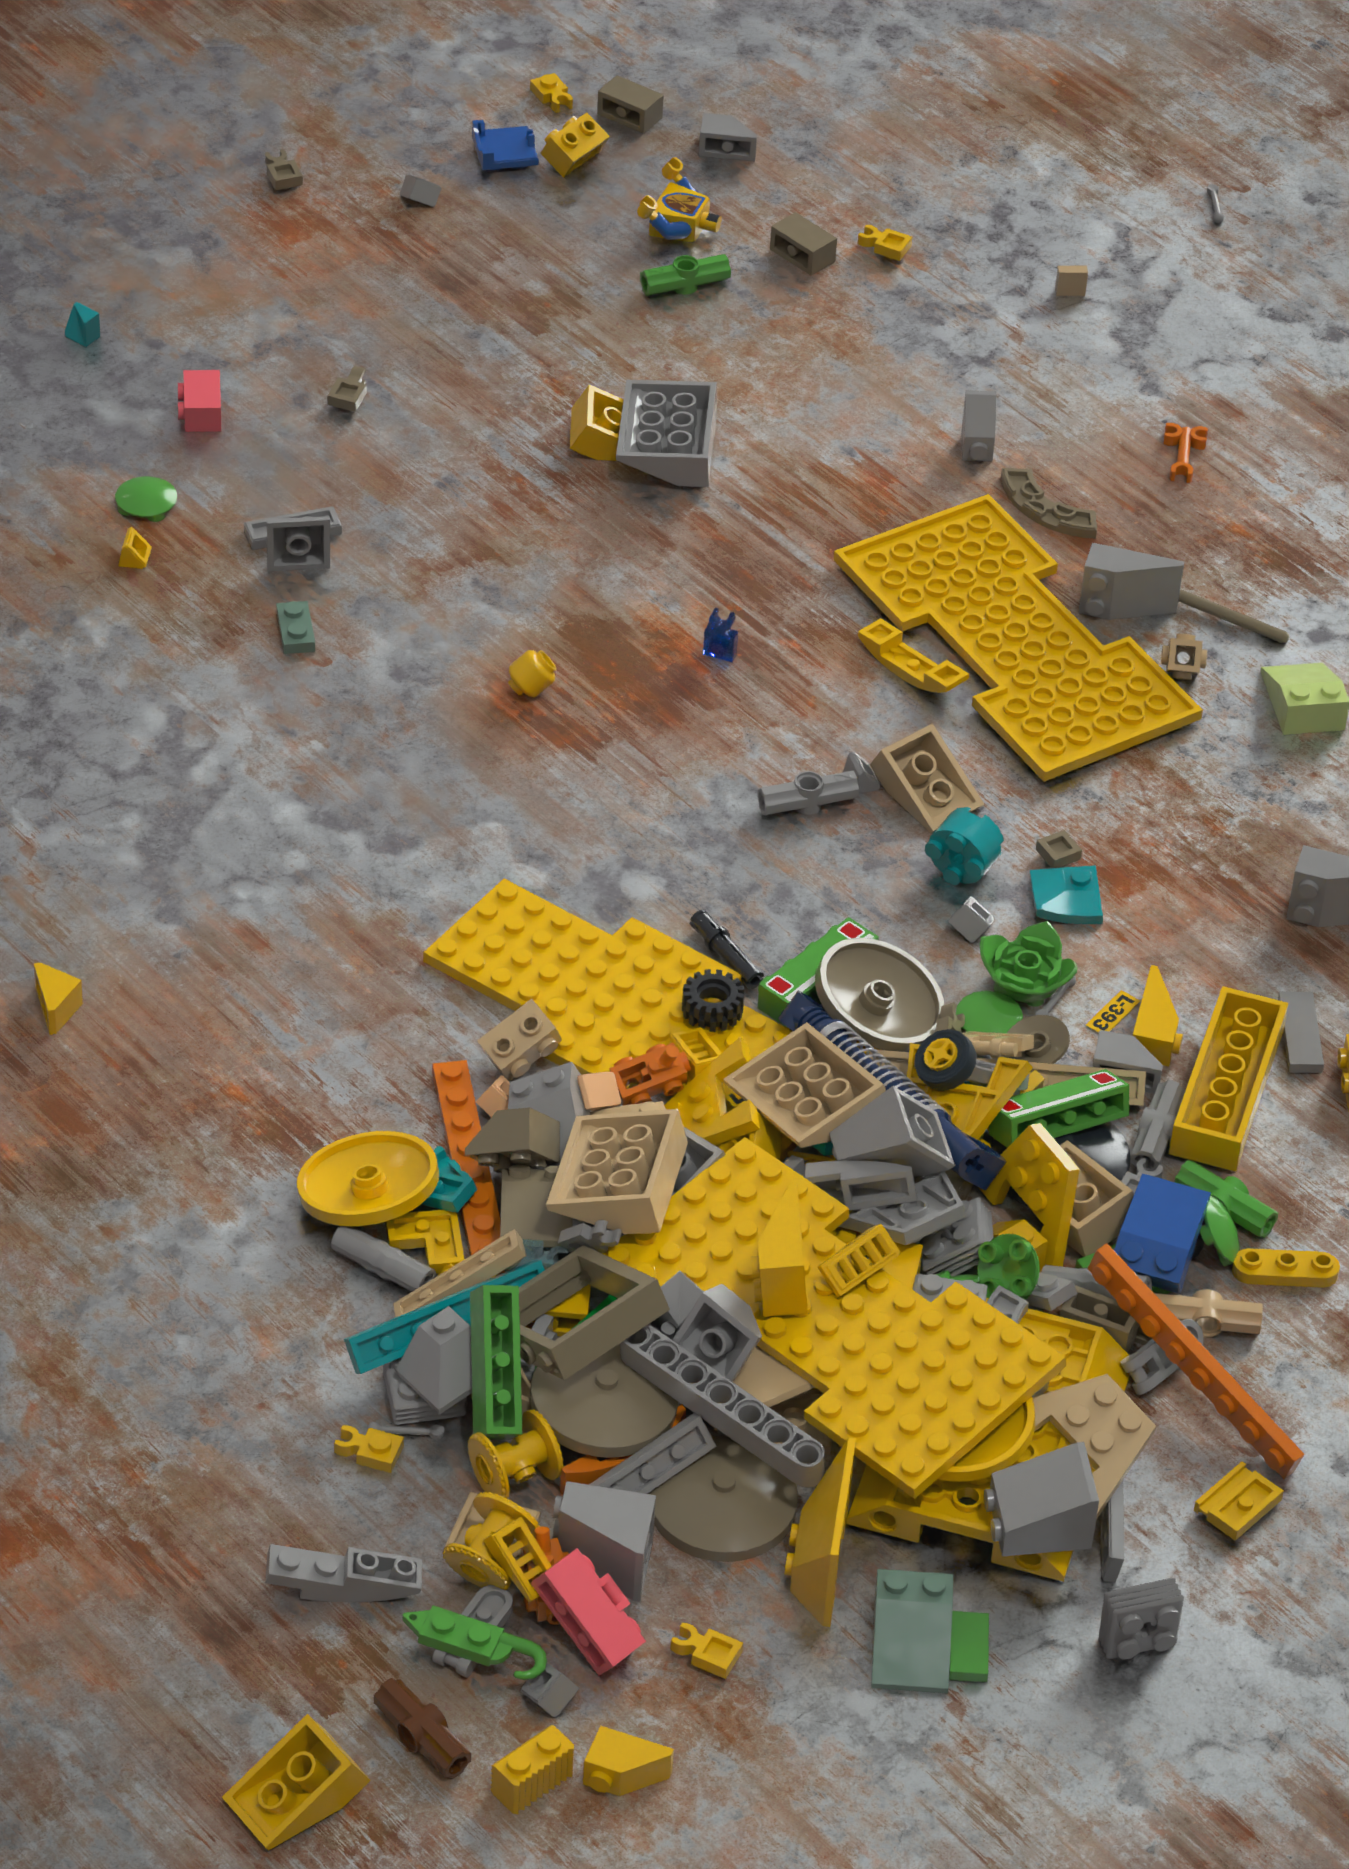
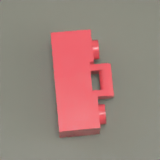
(590, 1610)

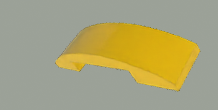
(908, 664)

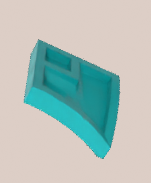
(1067, 894)

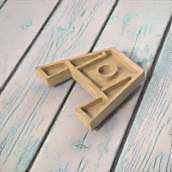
(1107, 1424)

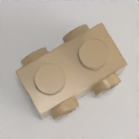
(520, 1040)

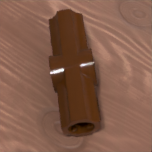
(422, 1728)

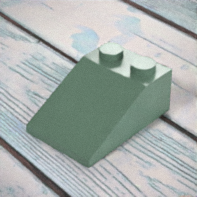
(912, 1631)

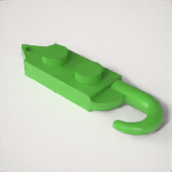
(472, 1639)

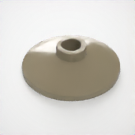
(1050, 1038)

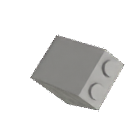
(894, 1131)
(1044, 1503)
(609, 1529)

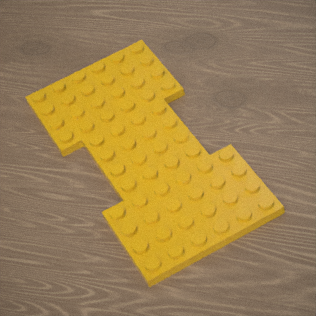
(1051, 681)
(894, 1369)

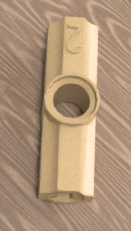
(1214, 1313)

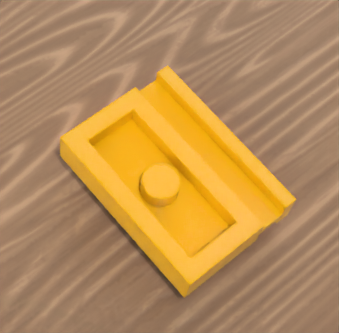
(1238, 1500)

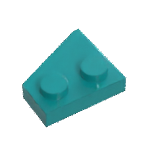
(453, 1187)

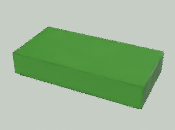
(969, 1646)

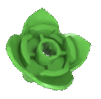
(1029, 966)

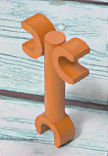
(1185, 438)

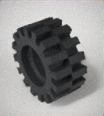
(717, 987)

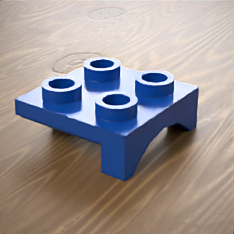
(504, 146)

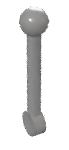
(1212, 190)
(1045, 1011)
(436, 1431)

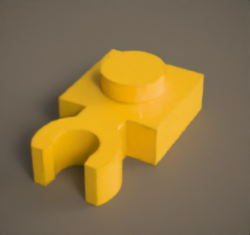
(551, 89)
(887, 243)
(374, 1450)
(709, 1652)

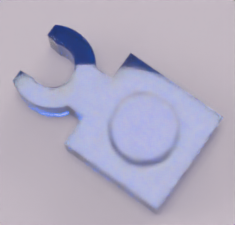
(719, 638)

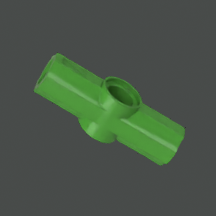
(685, 274)
(1232, 1195)

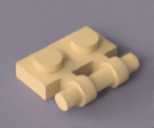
(1000, 1043)

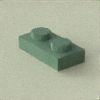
(295, 627)

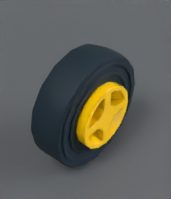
(940, 1047)

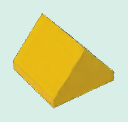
(134, 550)

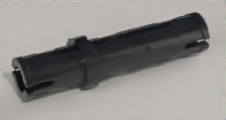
(718, 939)

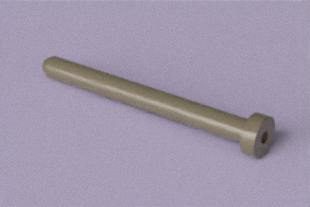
(1233, 617)

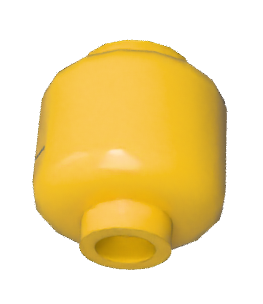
(532, 673)

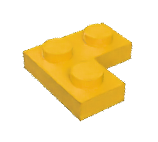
(434, 1230)

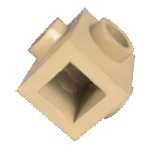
(1187, 644)

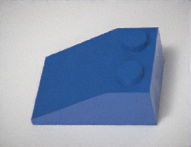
(1162, 1230)

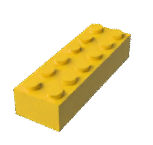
(1228, 1079)

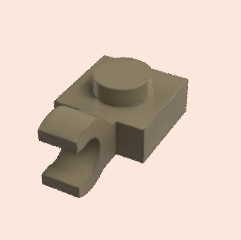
(348, 392)

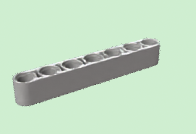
(728, 1417)

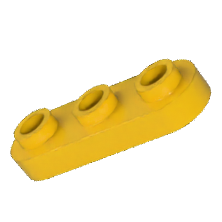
(1286, 1268)

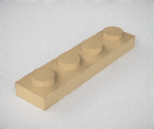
(498, 1256)

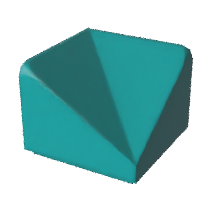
(83, 325)

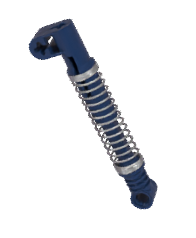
(972, 1158)

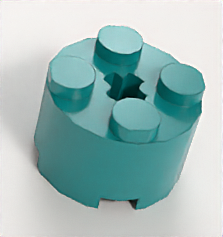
(965, 846)

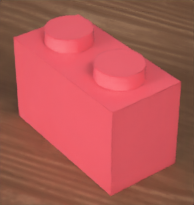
(201, 401)

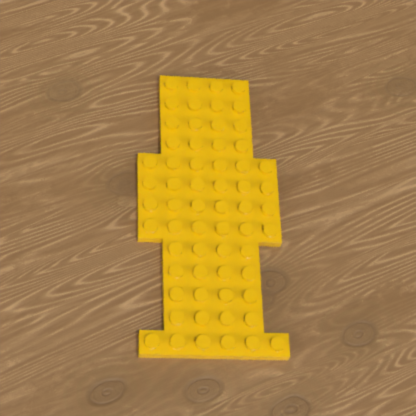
(597, 988)

